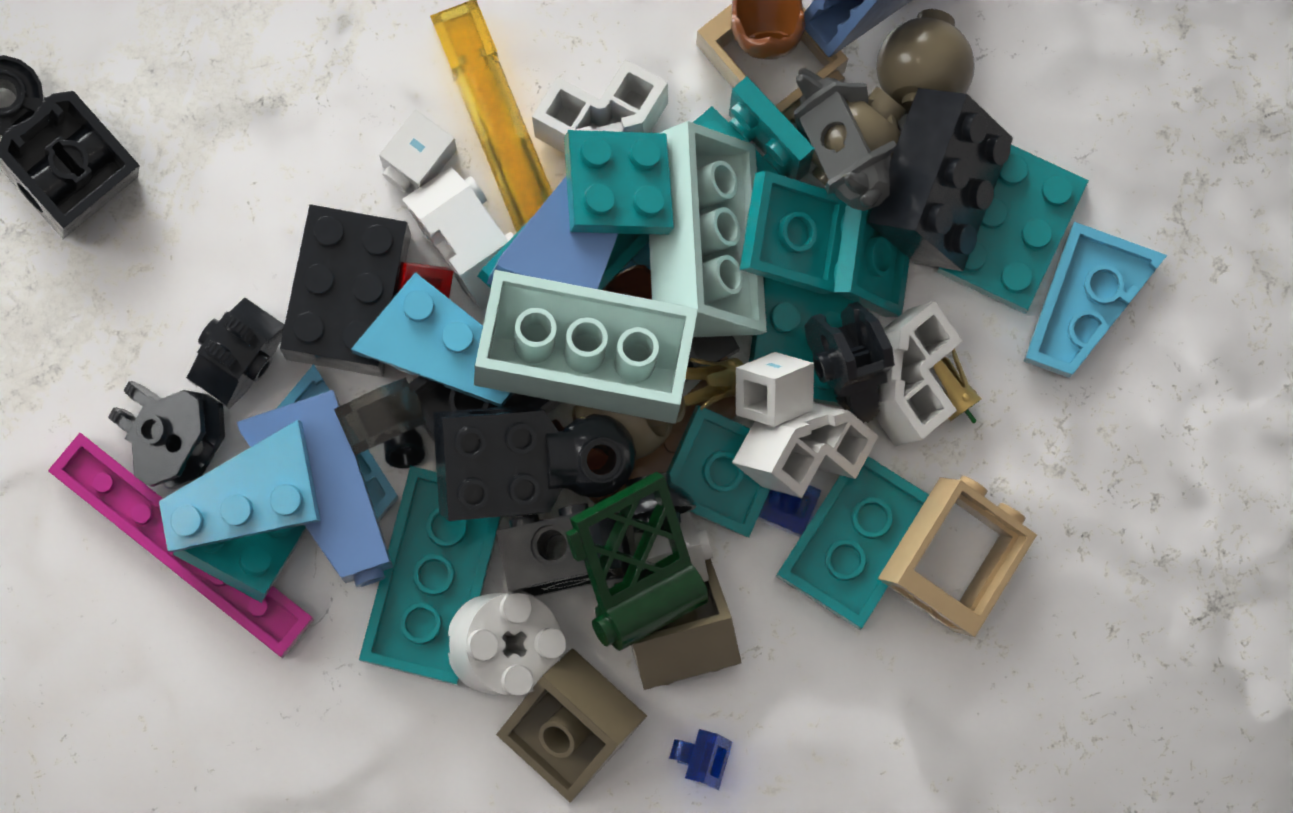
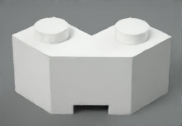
(628, 105)
(459, 228)
(912, 398)
(790, 453)

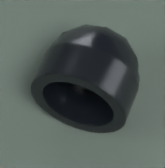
(403, 458)

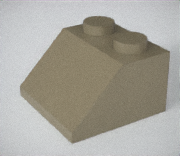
(690, 645)
(571, 724)

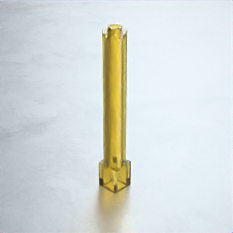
(492, 109)

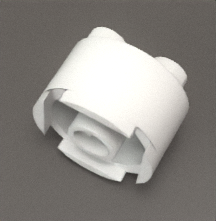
(477, 643)

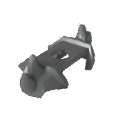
(854, 172)

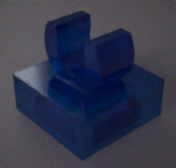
(789, 511)
(704, 759)

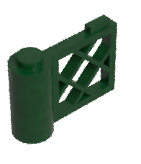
(645, 597)

